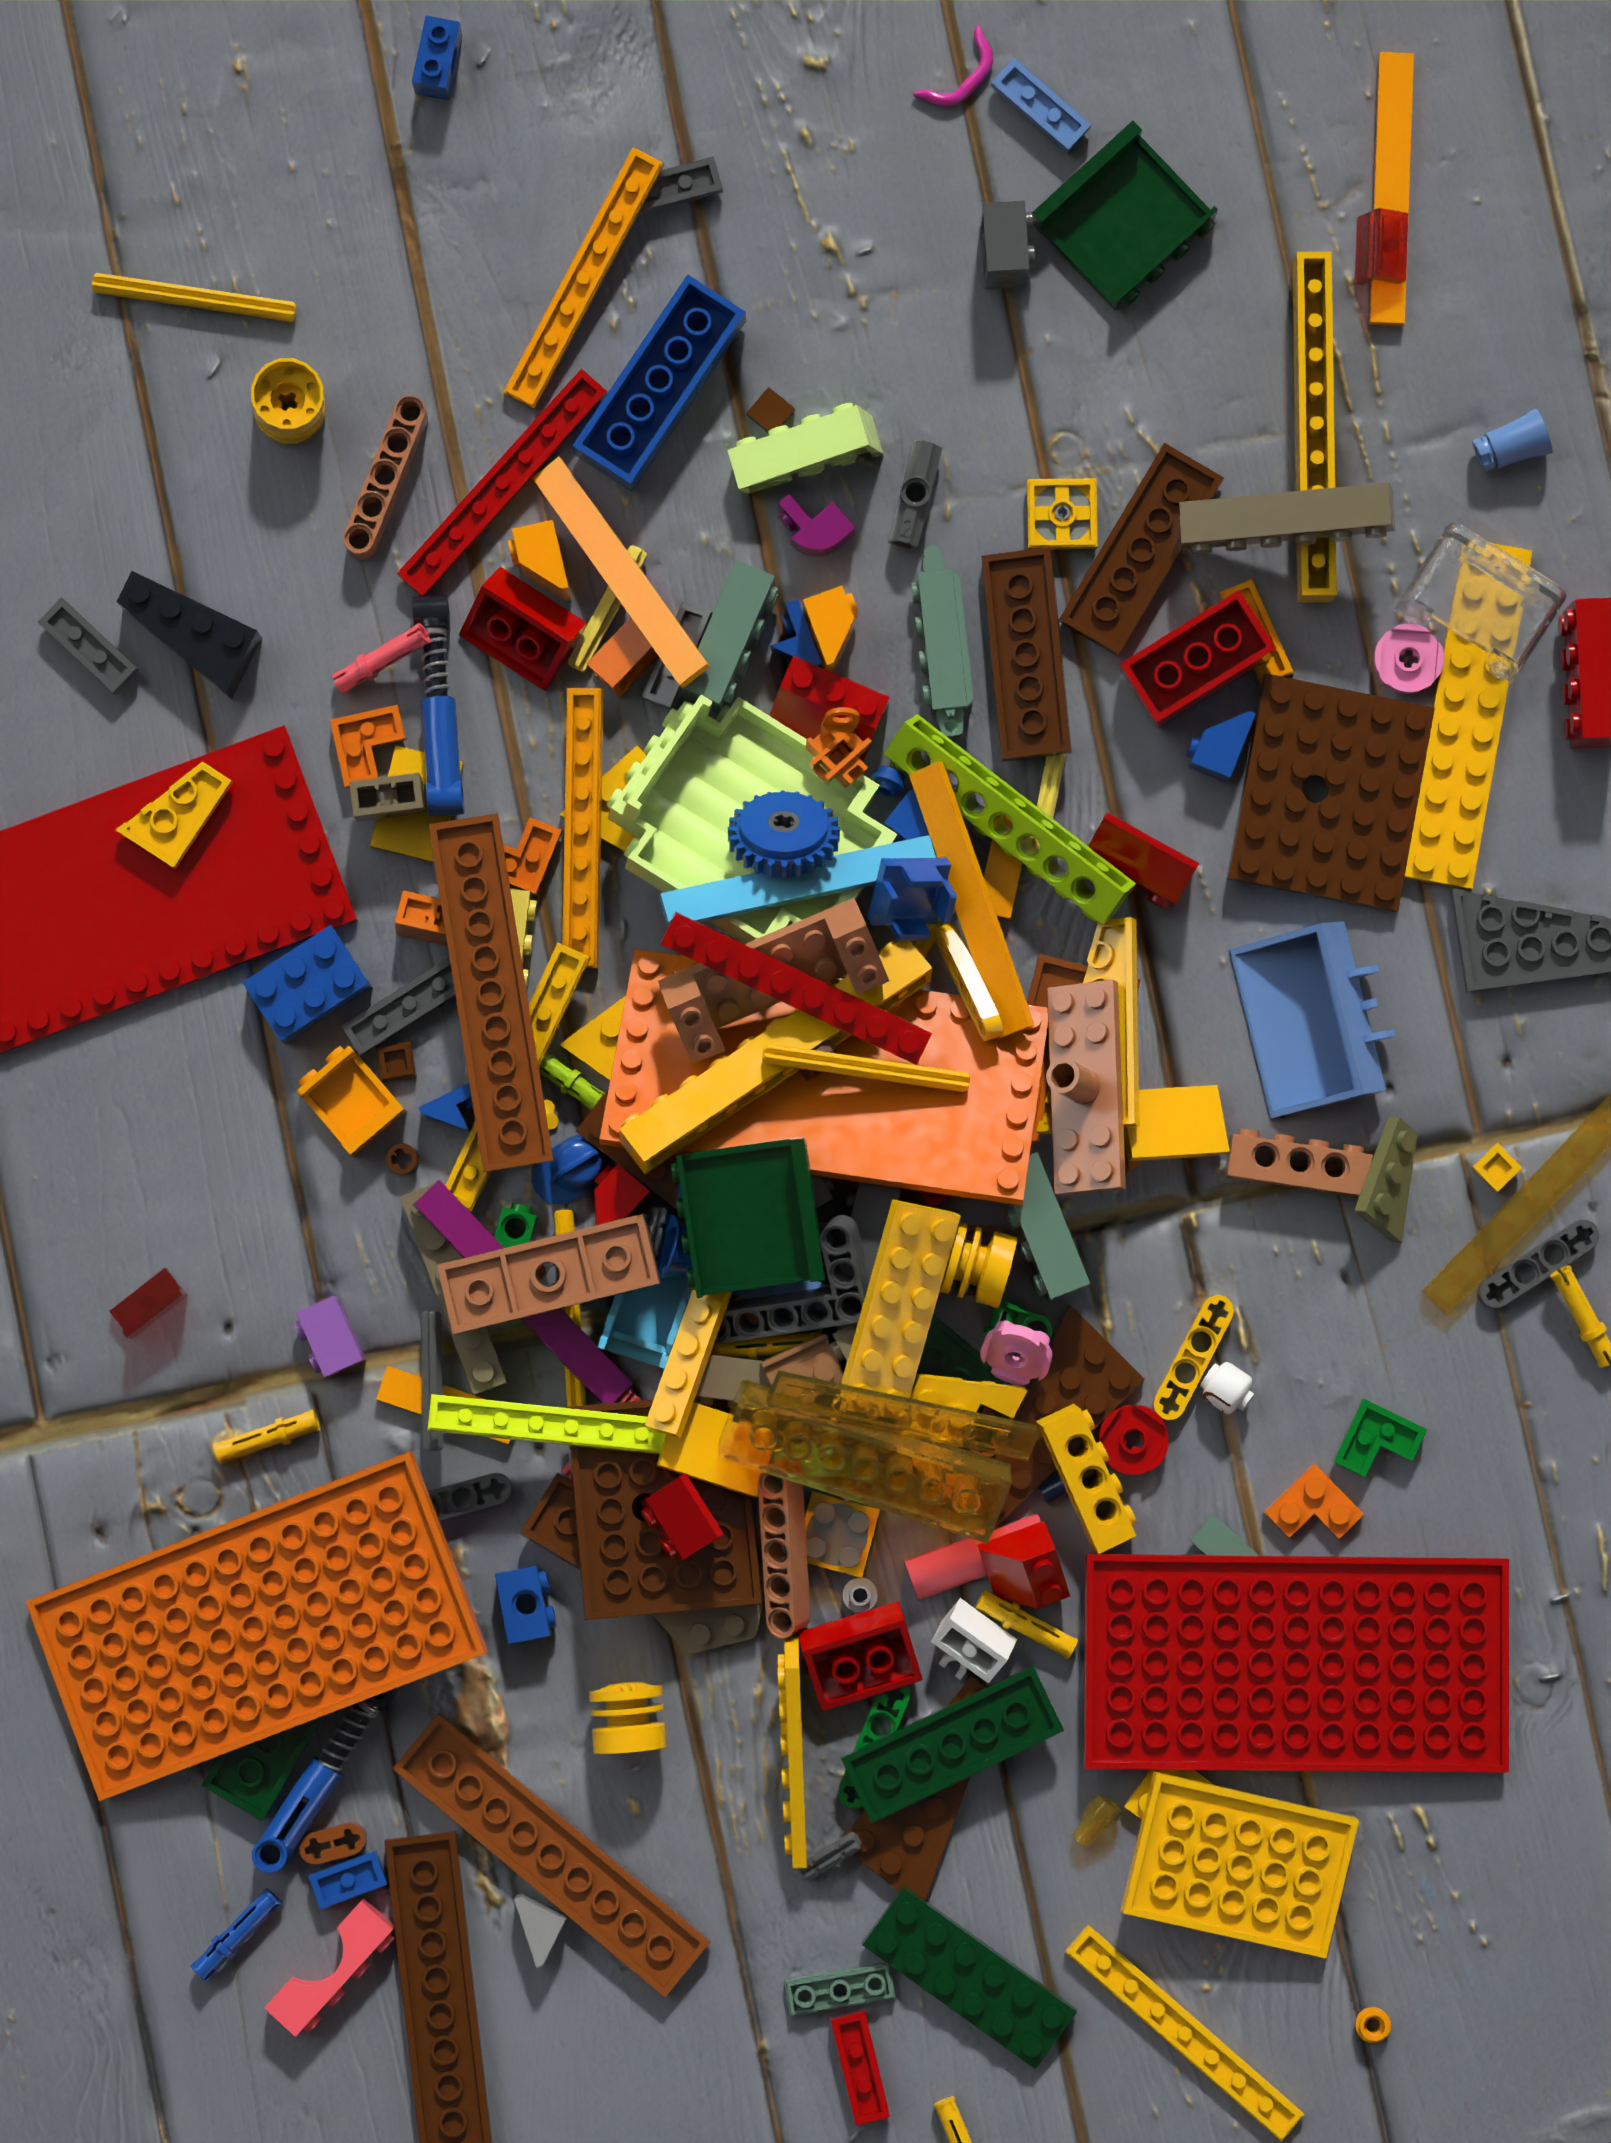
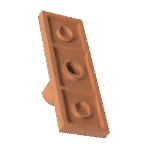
(1086, 1088)
(514, 1279)

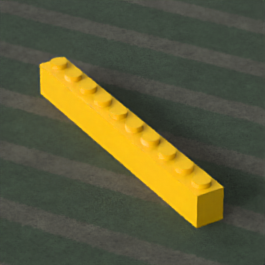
(1314, 412)
(743, 1077)

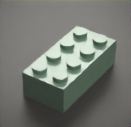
(730, 632)
(1046, 1236)

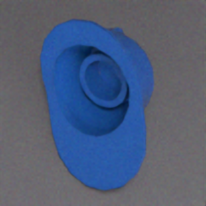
(571, 1172)
(672, 1258)

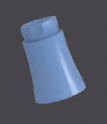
(1513, 442)

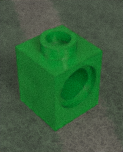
(517, 1211)

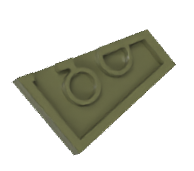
(1388, 1181)

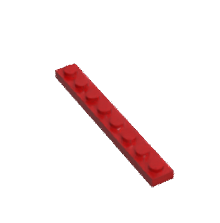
(502, 483)
(795, 988)

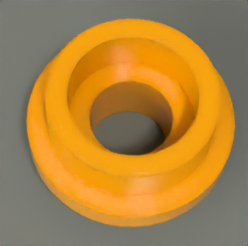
(1380, 2033)

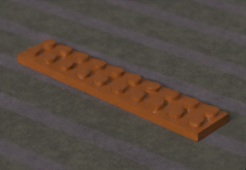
(490, 992)
(551, 1855)

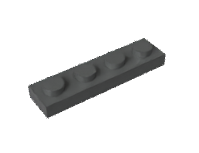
(401, 1008)

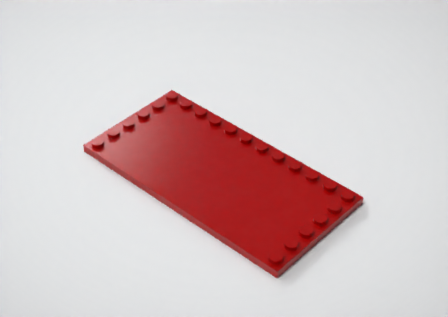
(111, 925)
(1296, 1663)

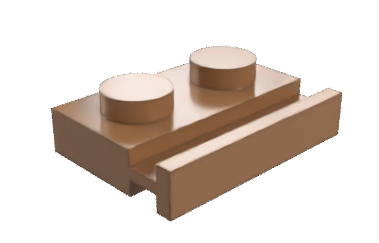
(810, 1359)

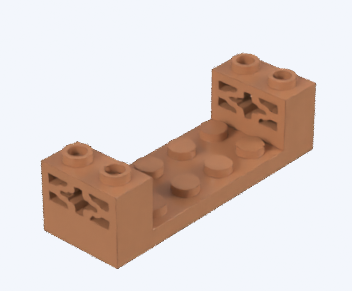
(820, 945)

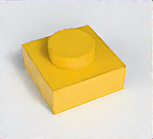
(1496, 1167)

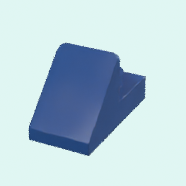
(800, 645)
(447, 1108)

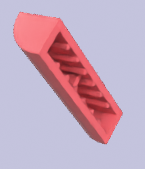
(955, 1563)

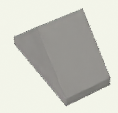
(540, 1925)

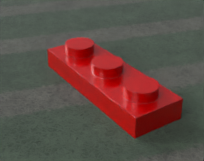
(860, 2067)

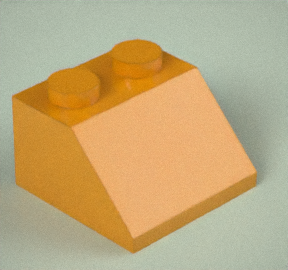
(540, 558)
(830, 623)

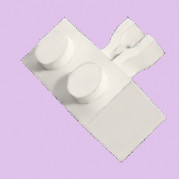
(973, 1642)

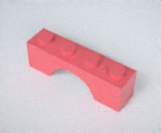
(301, 2000)

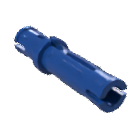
(225, 1945)

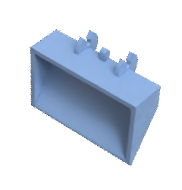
(1308, 1018)

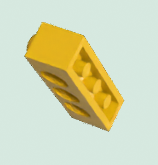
(1057, 1432)

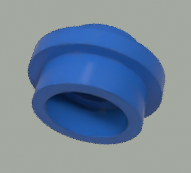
(889, 780)

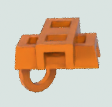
(833, 734)

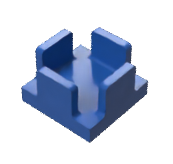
(912, 895)

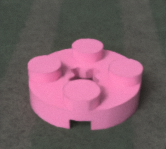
(1420, 674)
(1011, 1338)

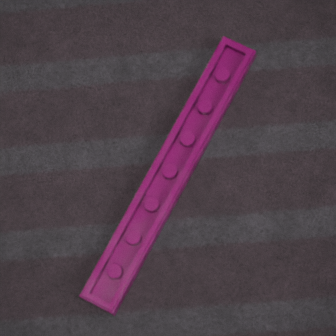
(554, 1327)

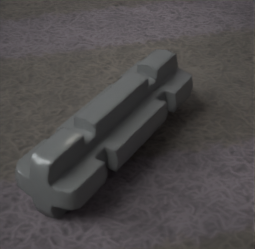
(831, 1855)

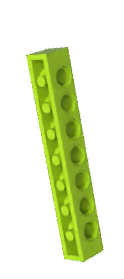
(1026, 818)

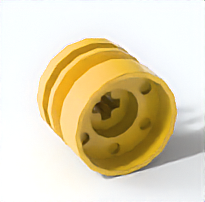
(285, 382)
(980, 1265)
(627, 1719)

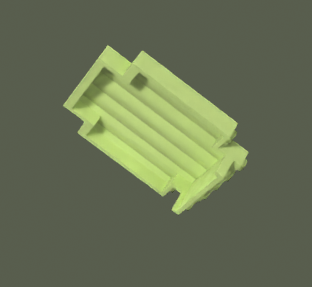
(696, 780)

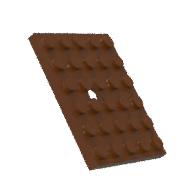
(1361, 833)
(622, 1557)

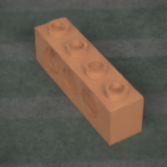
(1243, 1166)

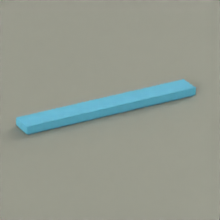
(759, 892)

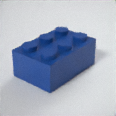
(307, 984)

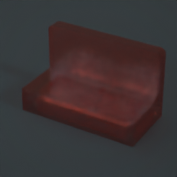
(1381, 246)
(148, 1303)

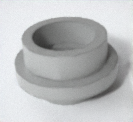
(855, 1584)

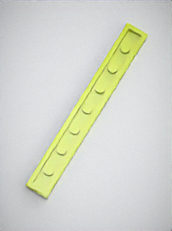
(542, 1424)

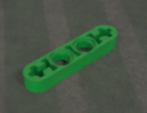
(867, 1736)

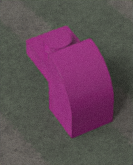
(815, 536)

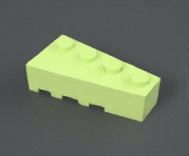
(804, 448)

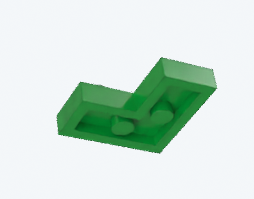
(1376, 1428)

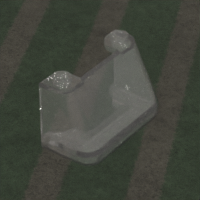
(1483, 598)

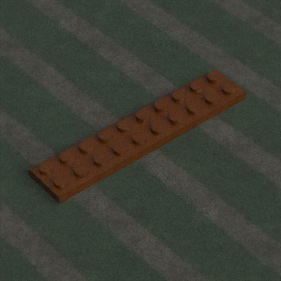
(438, 1989)

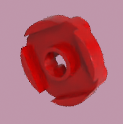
(1153, 1435)

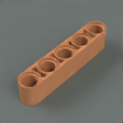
(386, 461)
(778, 1565)

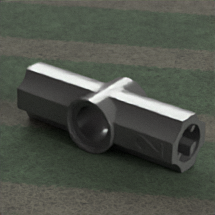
(919, 474)

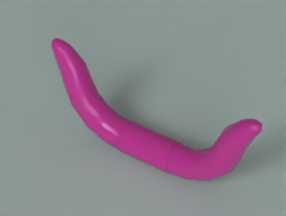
(970, 83)

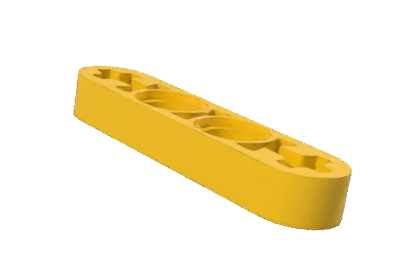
(968, 981)
(1197, 1359)

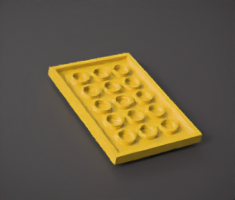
(1239, 1865)

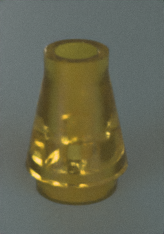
(1097, 1819)

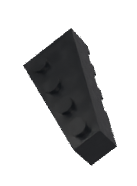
(200, 635)

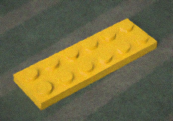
(901, 1298)

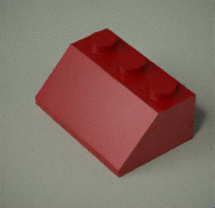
(522, 628)
(812, 691)
(1143, 859)
(860, 1656)

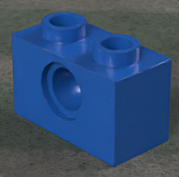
(437, 57)
(521, 1625)

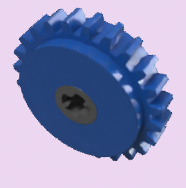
(783, 834)

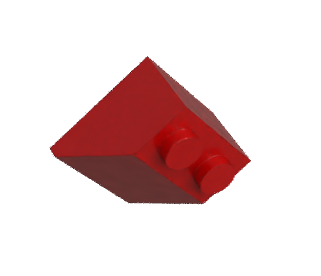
(618, 1195)
(680, 1518)
(1025, 1567)

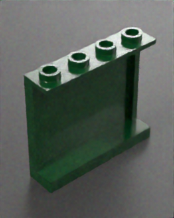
(1123, 217)
(749, 1216)

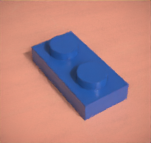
(348, 1879)

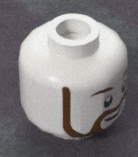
(1227, 1388)

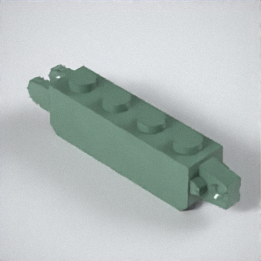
(945, 642)

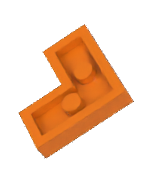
(359, 734)
(533, 855)
(1314, 1495)

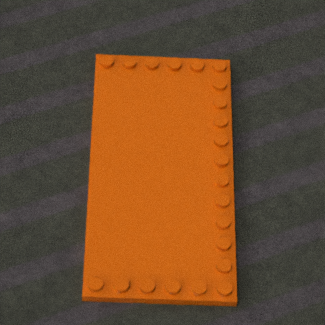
(853, 1125)
(256, 1626)

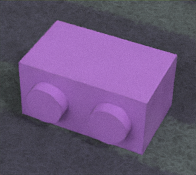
(329, 1337)

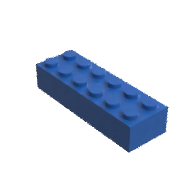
(659, 383)

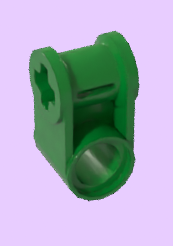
(1016, 1316)

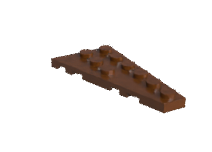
(1081, 1373)
(911, 1841)

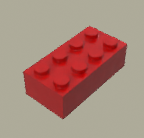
(1198, 659)
(1588, 672)

